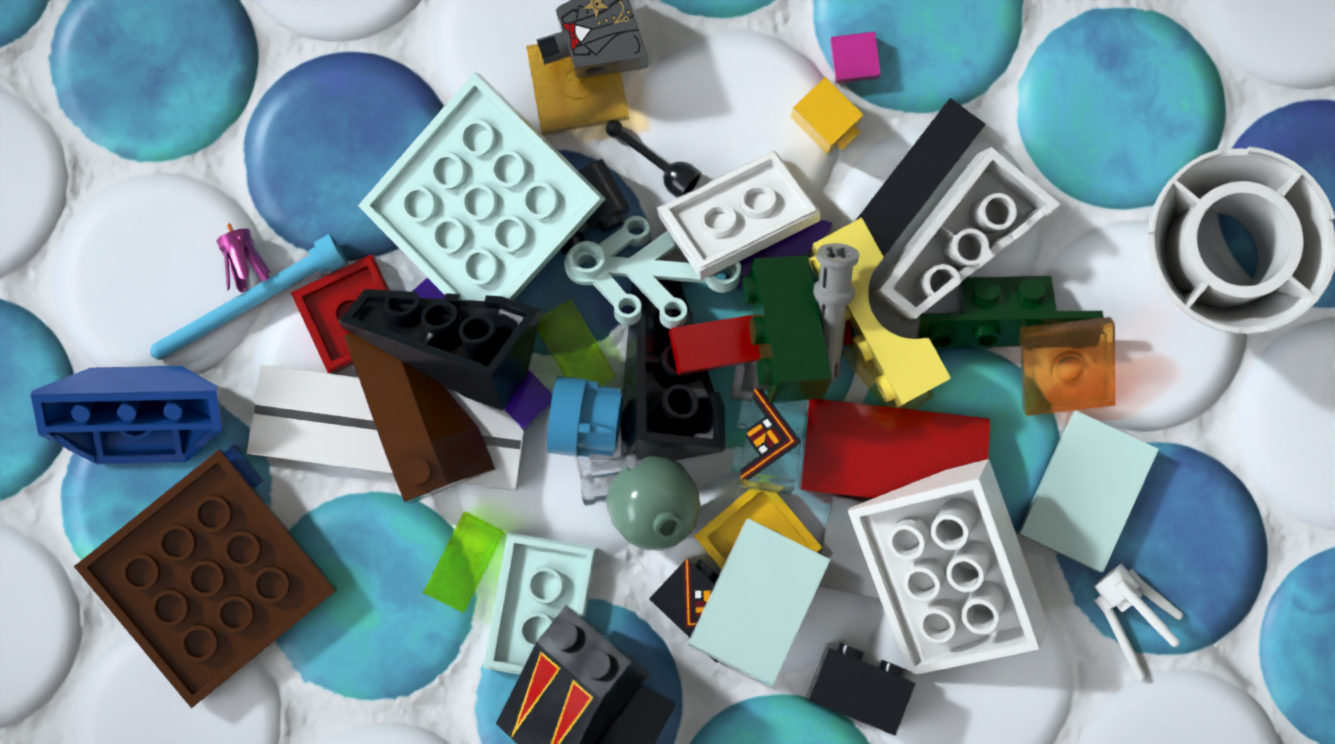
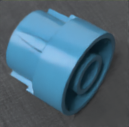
(584, 418)

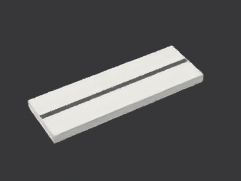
(330, 423)

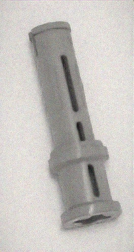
(833, 295)

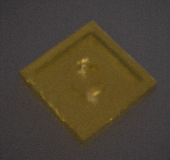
(571, 101)

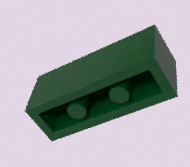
(787, 329)

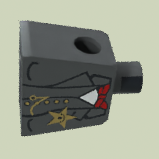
(597, 37)

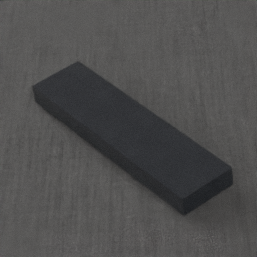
(920, 173)

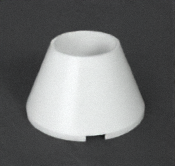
(1280, 210)

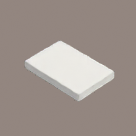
(738, 214)

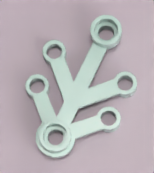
(642, 270)

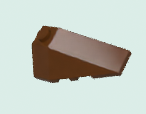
(419, 424)

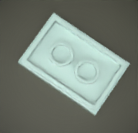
(1088, 491)
(532, 589)
(759, 602)

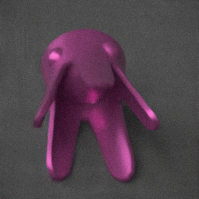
(236, 247)

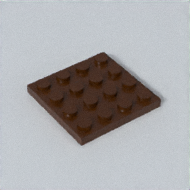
(205, 578)

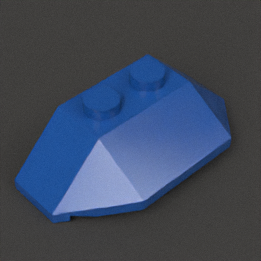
(130, 413)

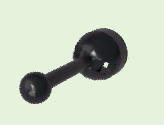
(678, 177)

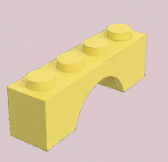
(904, 364)

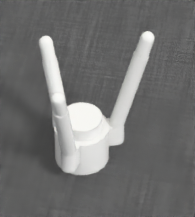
(1123, 590)

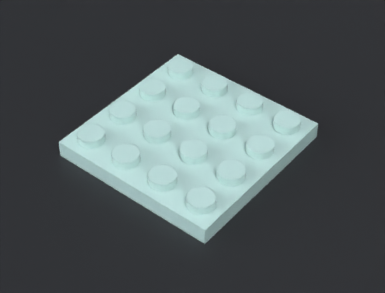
(481, 197)

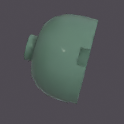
(654, 503)

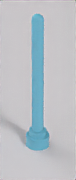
(323, 257)

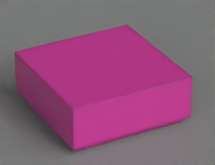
(855, 57)

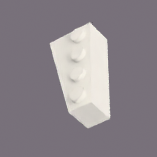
(966, 229)

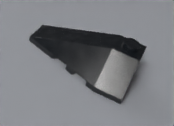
(461, 343)
(665, 410)

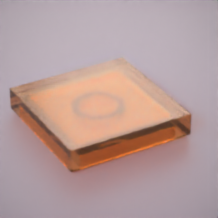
(1068, 366)

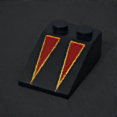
(570, 685)

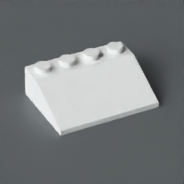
(950, 570)

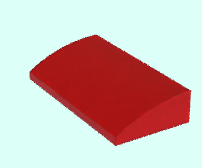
(883, 448)

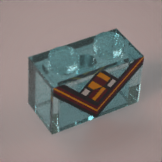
(770, 444)

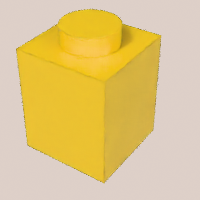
(827, 117)

